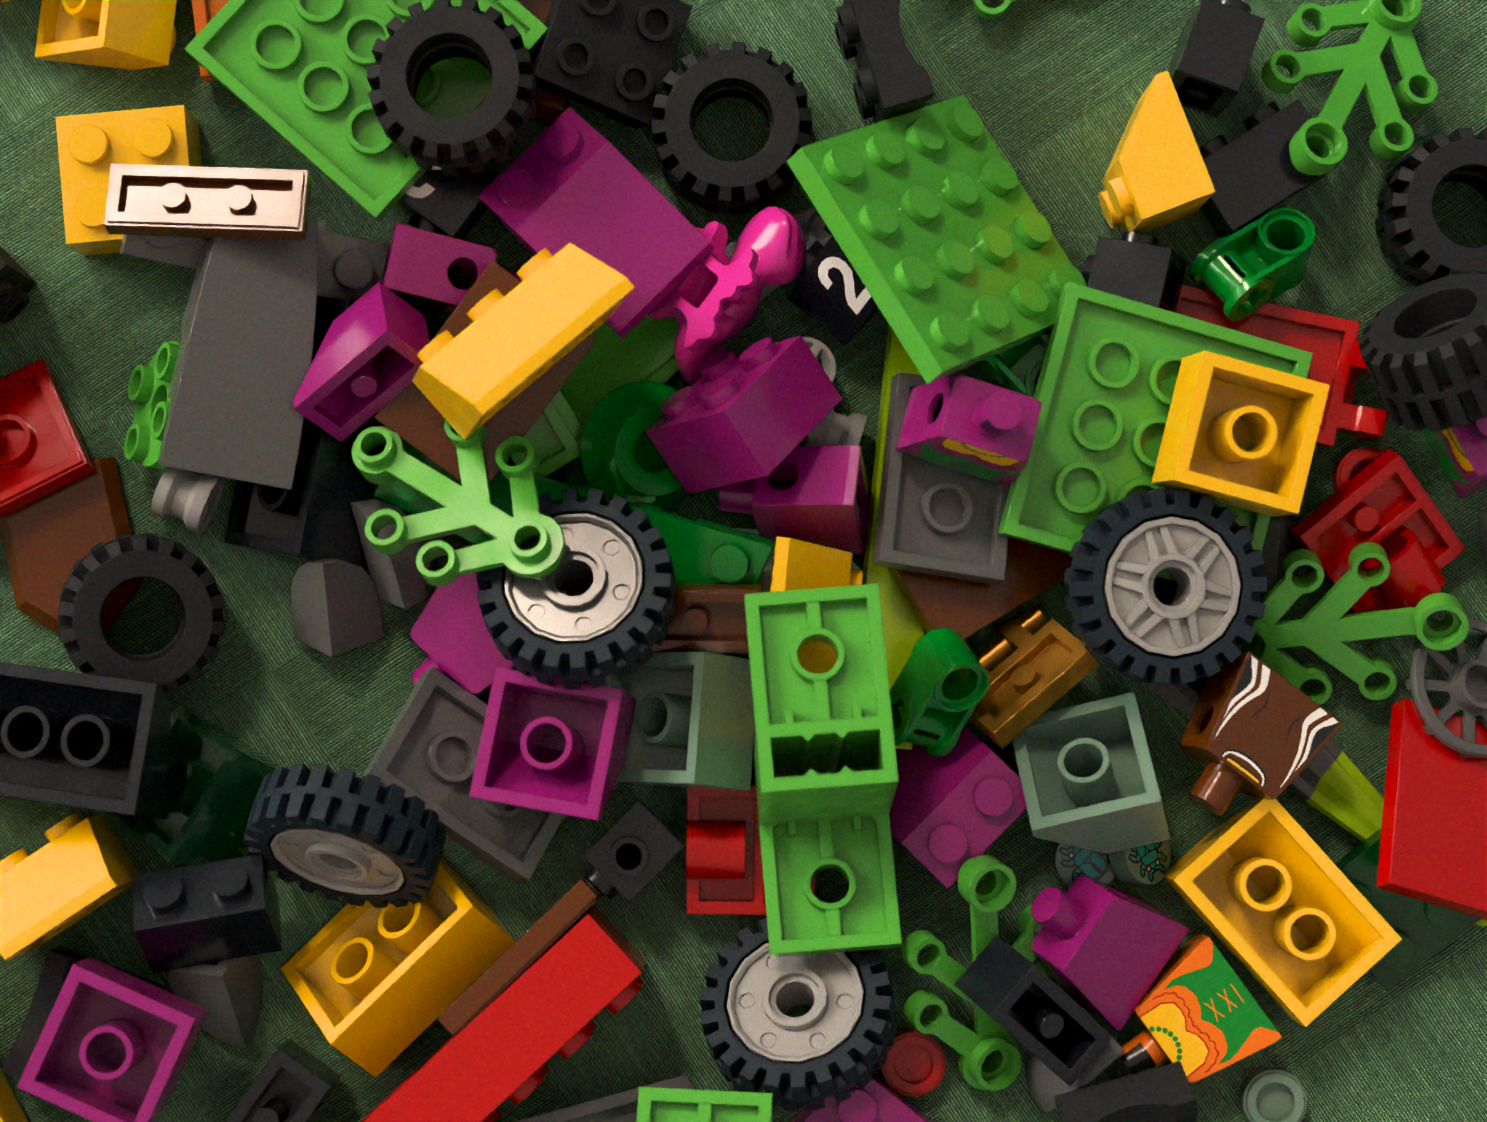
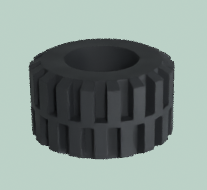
(441, 35)
(720, 76)
(1409, 212)
(1431, 353)
(154, 558)

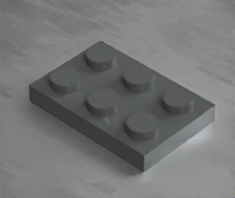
(933, 514)
(434, 757)

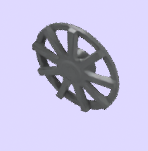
(1466, 691)

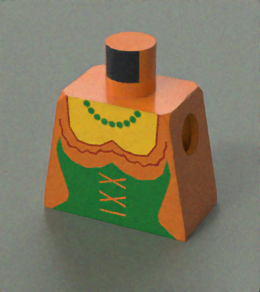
(1197, 1016)

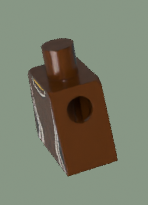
(1252, 733)

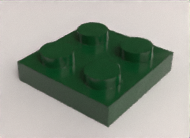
(1420, 924)

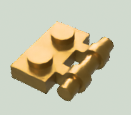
(1028, 672)

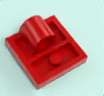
(1389, 509)
(724, 853)

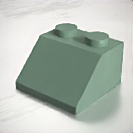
(690, 721)
(1091, 777)

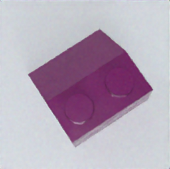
(552, 745)
(953, 804)

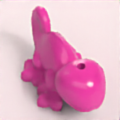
(724, 294)

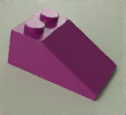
(588, 194)

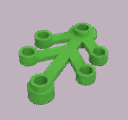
(1358, 69)
(463, 507)
(1328, 627)
(988, 1036)

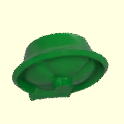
(620, 454)

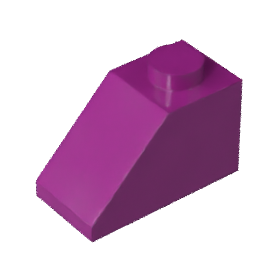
(362, 362)

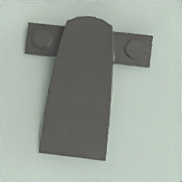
(250, 344)

